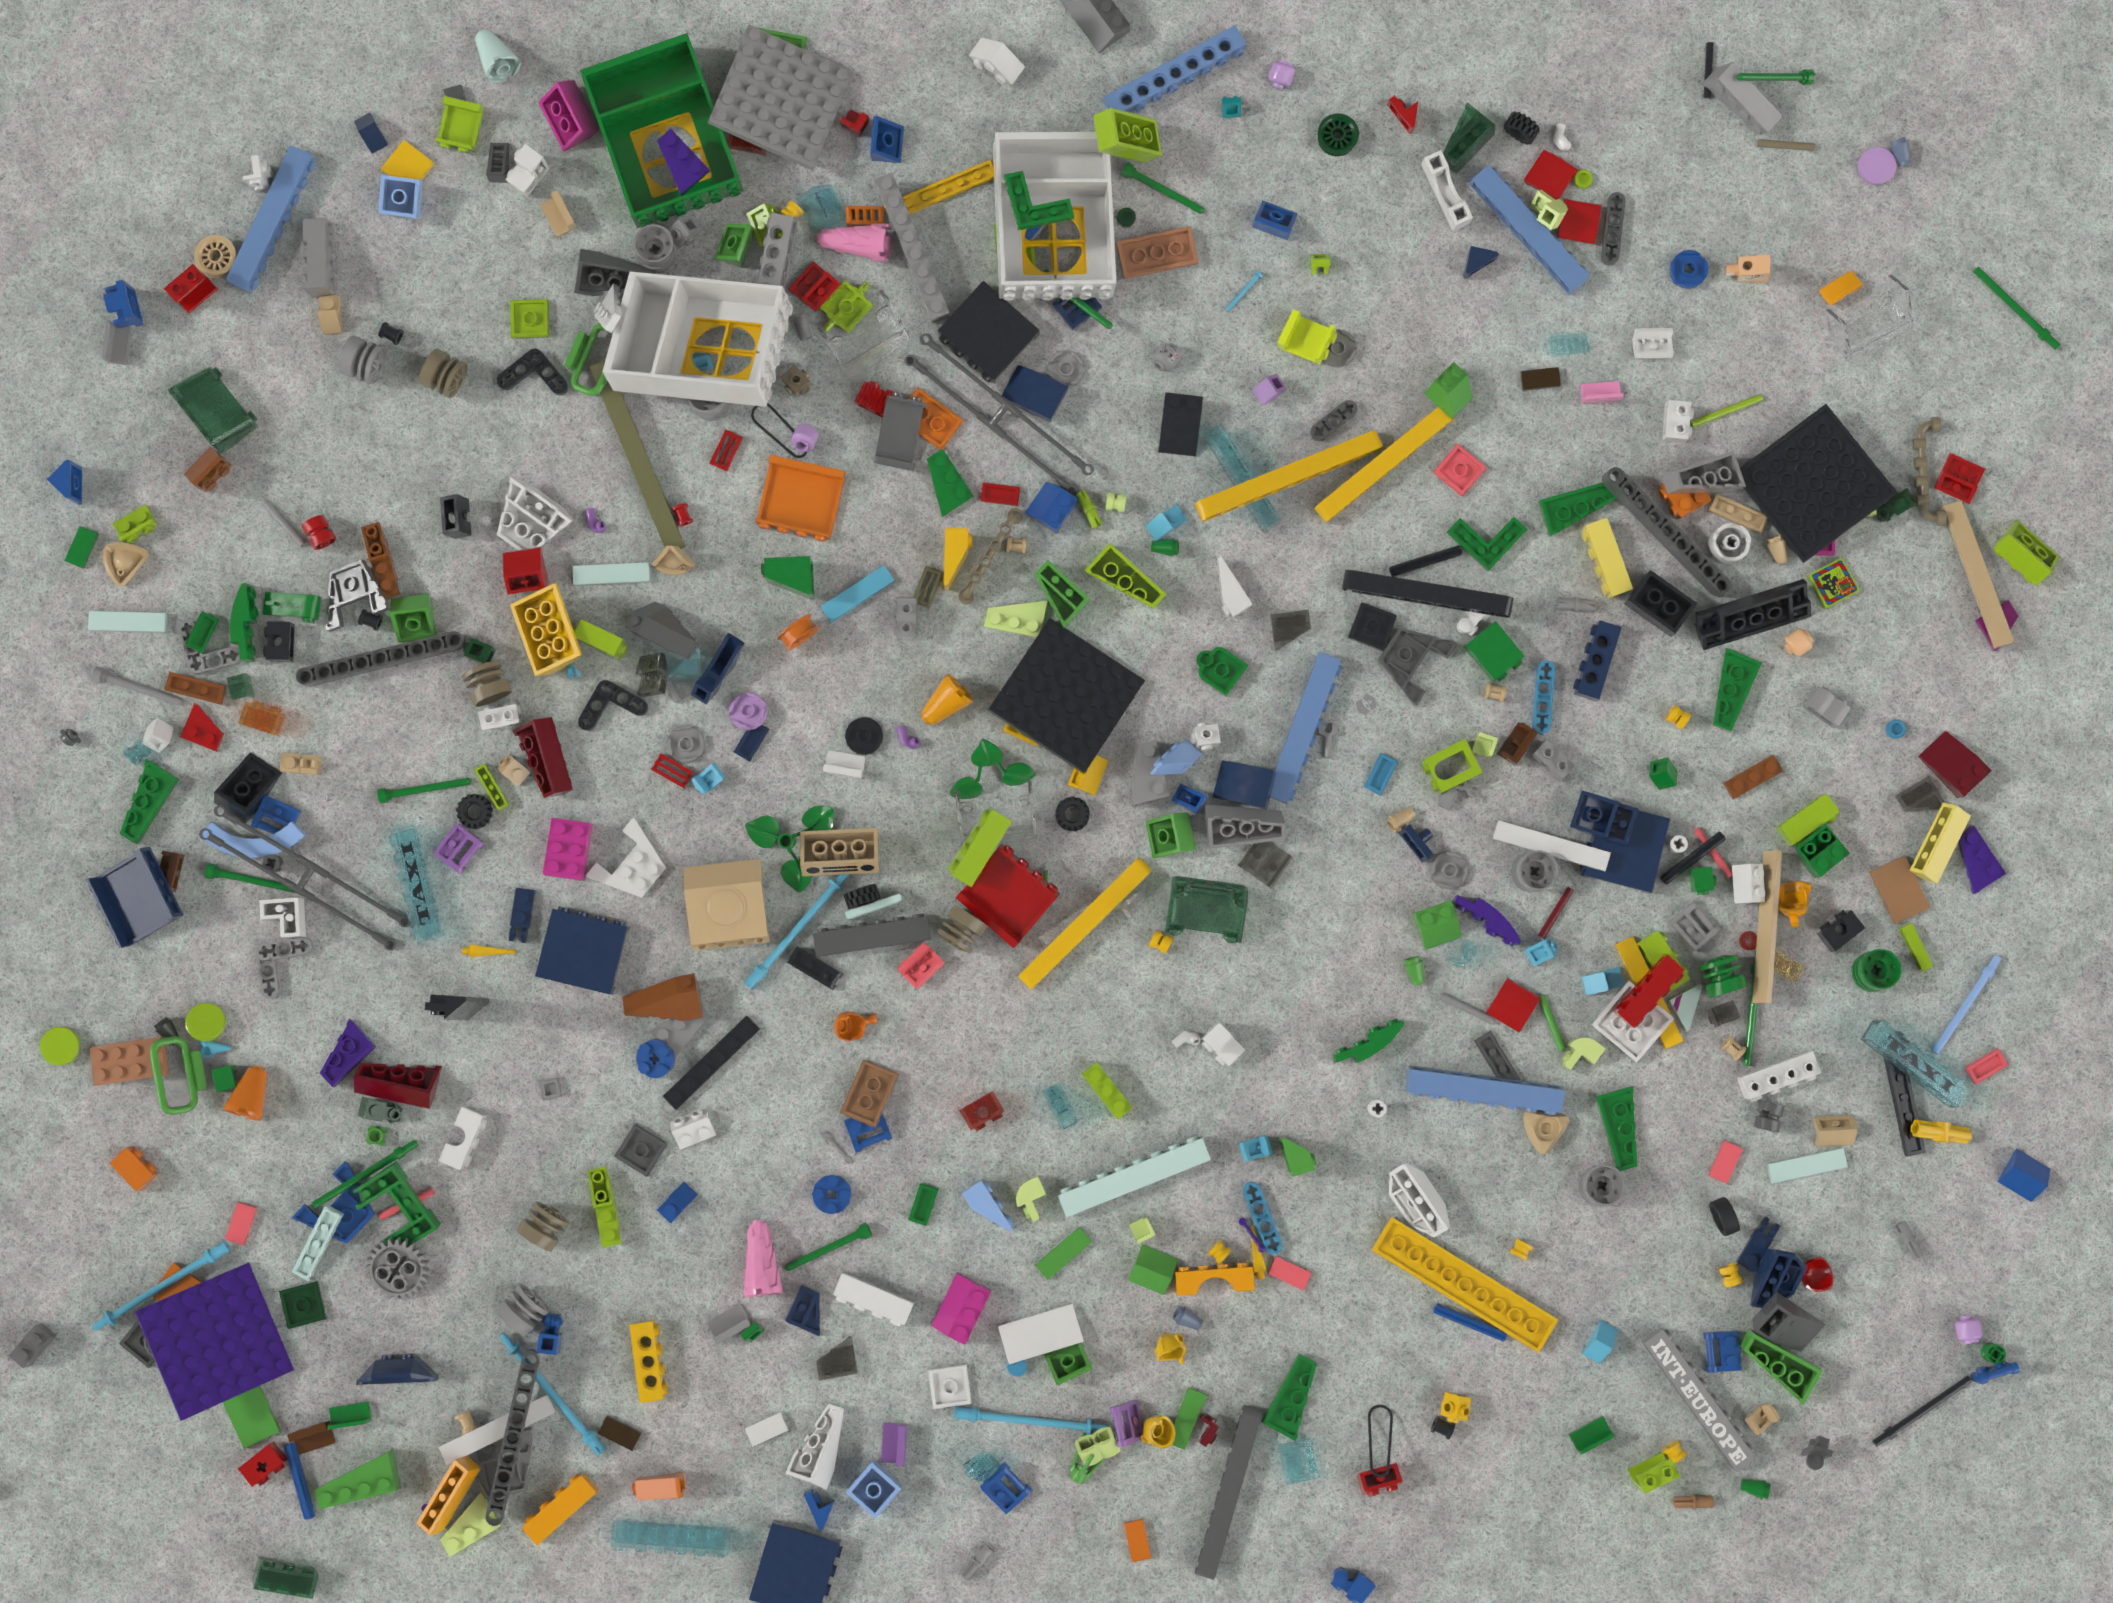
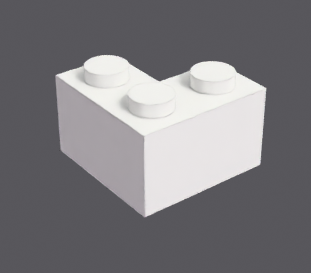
(997, 59)
(528, 171)
(289, 912)
(1222, 1044)

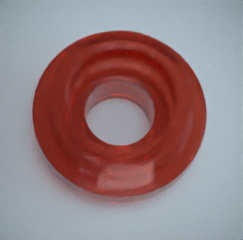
(1743, 936)

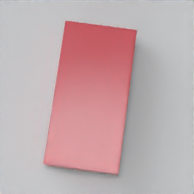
(1986, 1066)
(1725, 1162)
(241, 1223)
(1289, 1273)

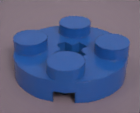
(1696, 262)
(662, 1051)
(833, 1183)

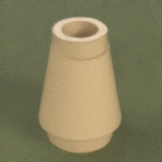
(1778, 549)
(1400, 819)

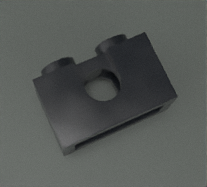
(459, 507)
(285, 650)
(1851, 927)

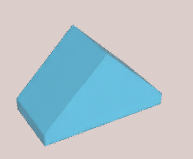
(1601, 1342)

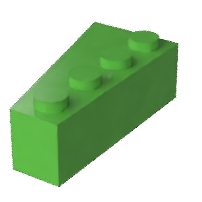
(1782, 1365)
(365, 1481)

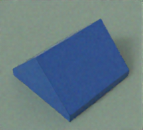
(886, 141)
(1274, 220)
(68, 481)
(2025, 1176)

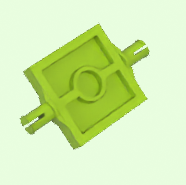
(846, 307)

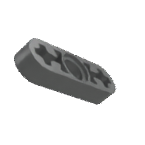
(1347, 416)

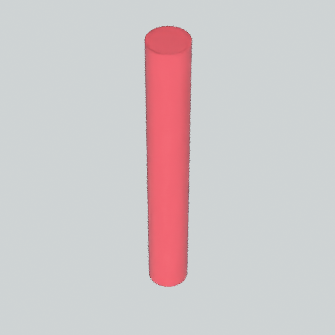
(1714, 853)
(395, 1209)

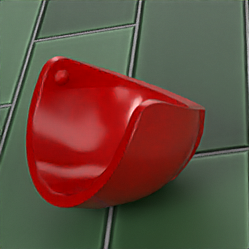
(1818, 1275)

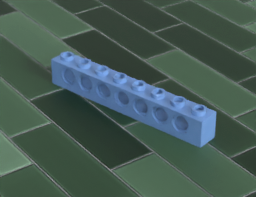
(1229, 38)

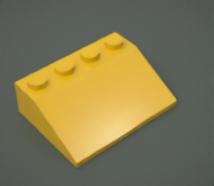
(546, 630)

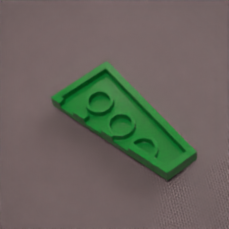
(1570, 507)
(1735, 683)
(151, 794)
(1289, 1402)

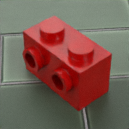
(1372, 1485)

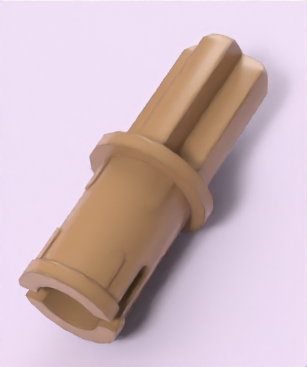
(1693, 1501)

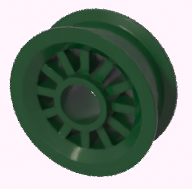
(1332, 120)

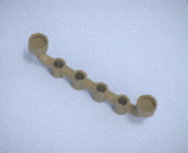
(1922, 480)
(1014, 517)

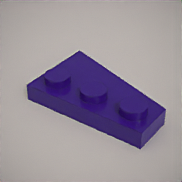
(682, 161)
(1979, 860)
(350, 1050)

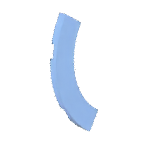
(256, 847)

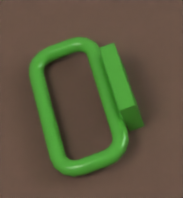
(578, 357)
(193, 1069)

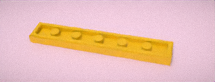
(949, 187)
(1637, 969)

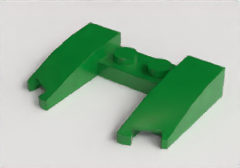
(394, 1181)

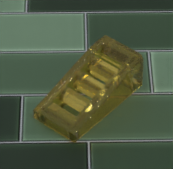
(1779, 955)

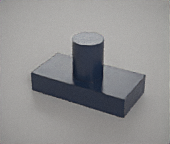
(1417, 842)

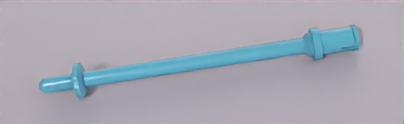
(762, 970)
(209, 1256)
(975, 1414)
(587, 1435)

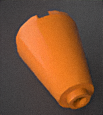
(249, 1095)

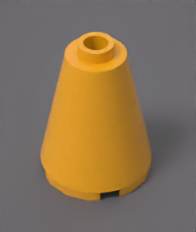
(946, 701)

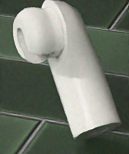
(1559, 138)
(1186, 1037)

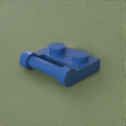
(276, 811)
(857, 1128)
(1728, 1349)
(1985, 1374)
(1001, 1493)

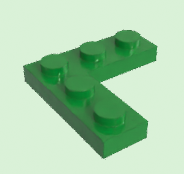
(1038, 215)
(1486, 553)

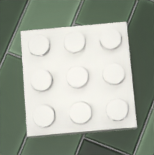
(1631, 1040)

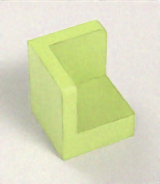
(1484, 745)
(1142, 1229)

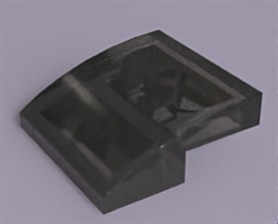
(653, 674)
(1265, 862)

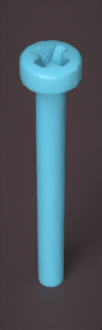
(1257, 275)

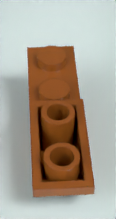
(381, 559)

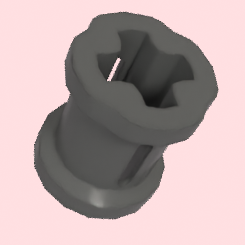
(278, 864)

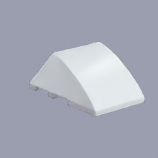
(530, 516)

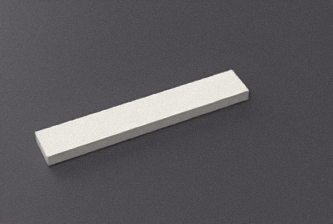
(1553, 845)
(493, 1431)

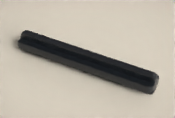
(1425, 560)
(1692, 858)

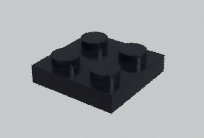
(1372, 626)

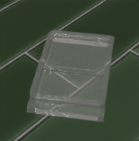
(174, 1084)

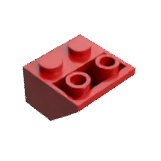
(524, 570)

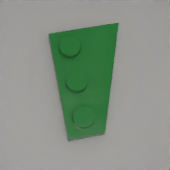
(947, 482)

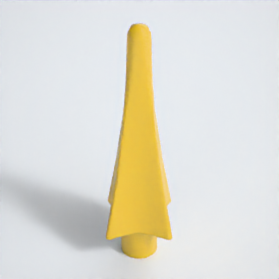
(477, 950)
(1258, 1262)

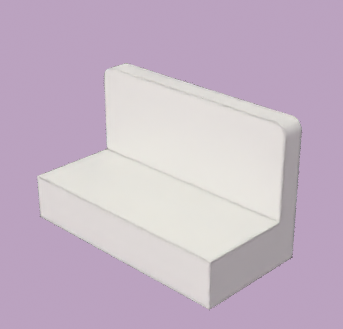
(844, 764)

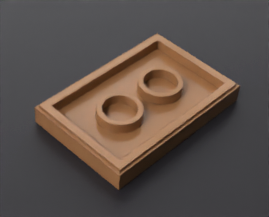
(1899, 889)
(869, 1093)

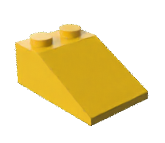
(956, 551)

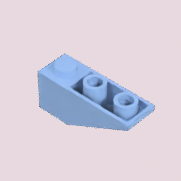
(1176, 759)
(982, 1202)

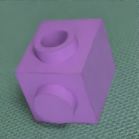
(1269, 389)

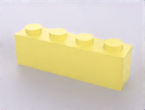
(1607, 558)
(1940, 843)

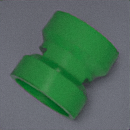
(1988, 1353)

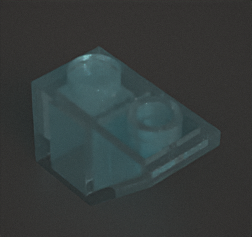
(1060, 1106)
(981, 1466)

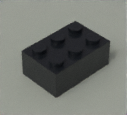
(1660, 603)

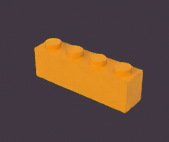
(448, 1495)
(560, 1508)

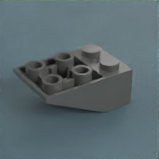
(1786, 1323)

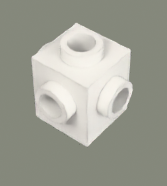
(1205, 736)

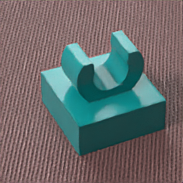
(1231, 107)

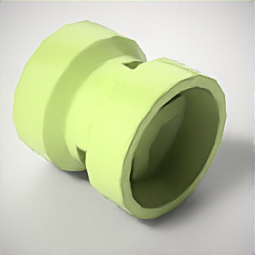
(1116, 502)

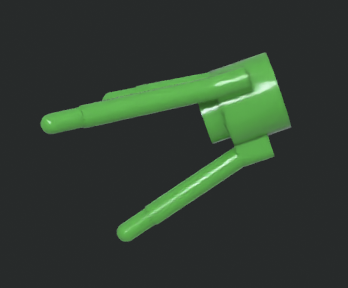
(1081, 1473)

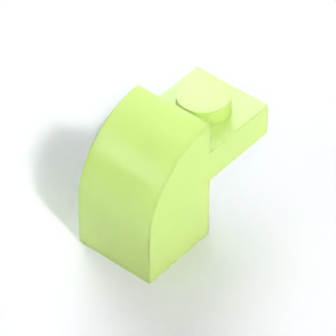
(1550, 210)
(1582, 1047)
(1027, 1193)

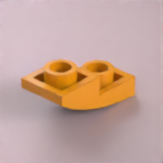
(1840, 288)

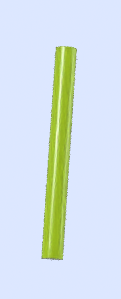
(1727, 410)

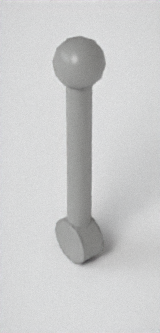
(848, 1159)

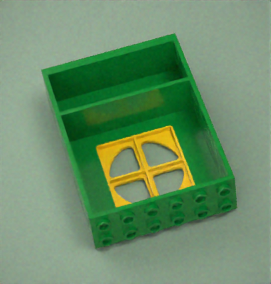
(646, 95)

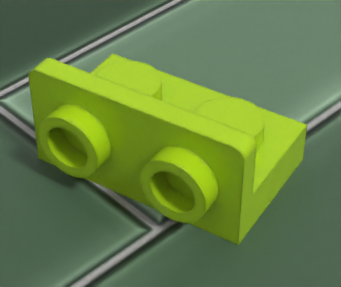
(758, 220)
(135, 524)

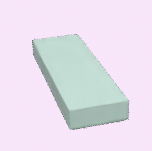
(873, 906)

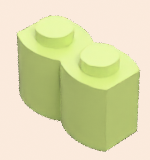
(1101, 1444)

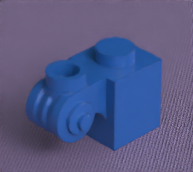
(550, 1340)
(1356, 1588)

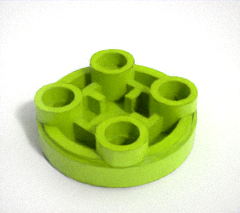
(205, 1022)
(60, 1046)

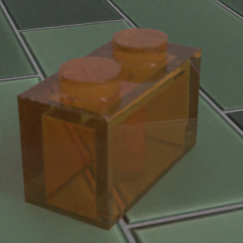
(261, 718)

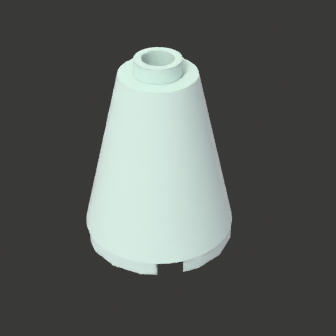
(496, 57)

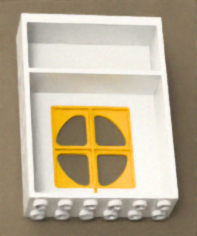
(1054, 170)
(666, 317)

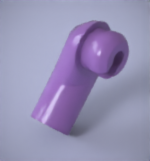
(593, 523)
(907, 740)

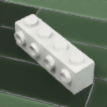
(1778, 1075)
(873, 1298)

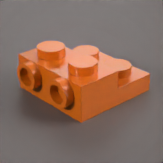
(1683, 503)

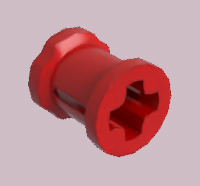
(682, 514)

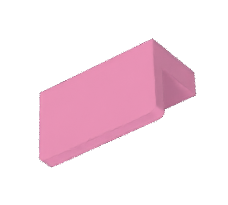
(1601, 392)

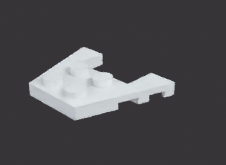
(638, 869)

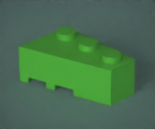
(1061, 593)

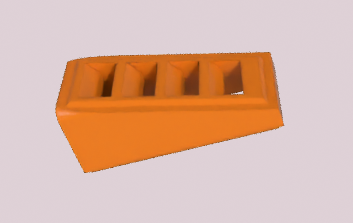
(856, 209)

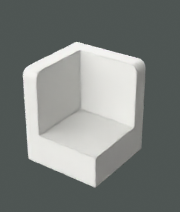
(158, 735)

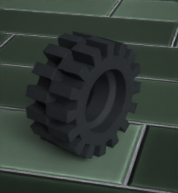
(1521, 128)
(1072, 802)
(463, 811)
(861, 896)

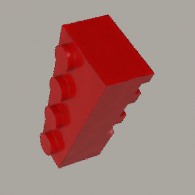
(1649, 990)

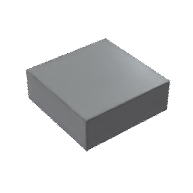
(550, 1089)

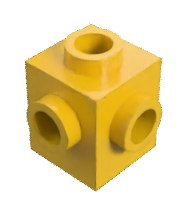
(1455, 1407)

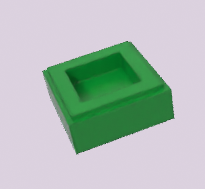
(752, 1332)

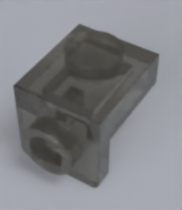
(1723, 1013)

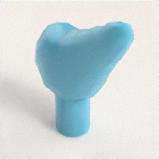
(211, 1048)

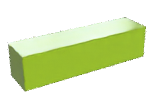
(492, 787)
(1915, 947)

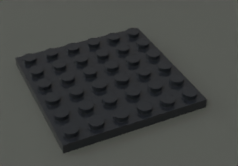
(1815, 483)
(1066, 695)

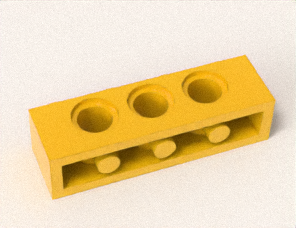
(648, 1392)

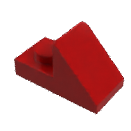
(1405, 116)

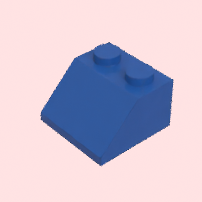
(1052, 506)

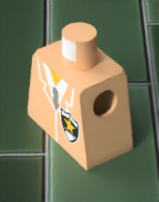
(1758, 269)

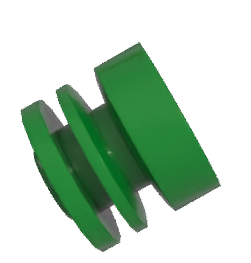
(1887, 970)
(1722, 975)

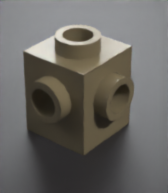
(793, 375)

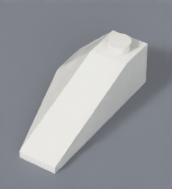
(818, 1457)

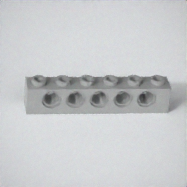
(785, 246)

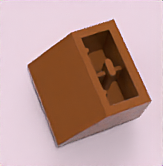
(208, 470)

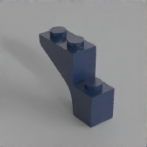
(719, 667)

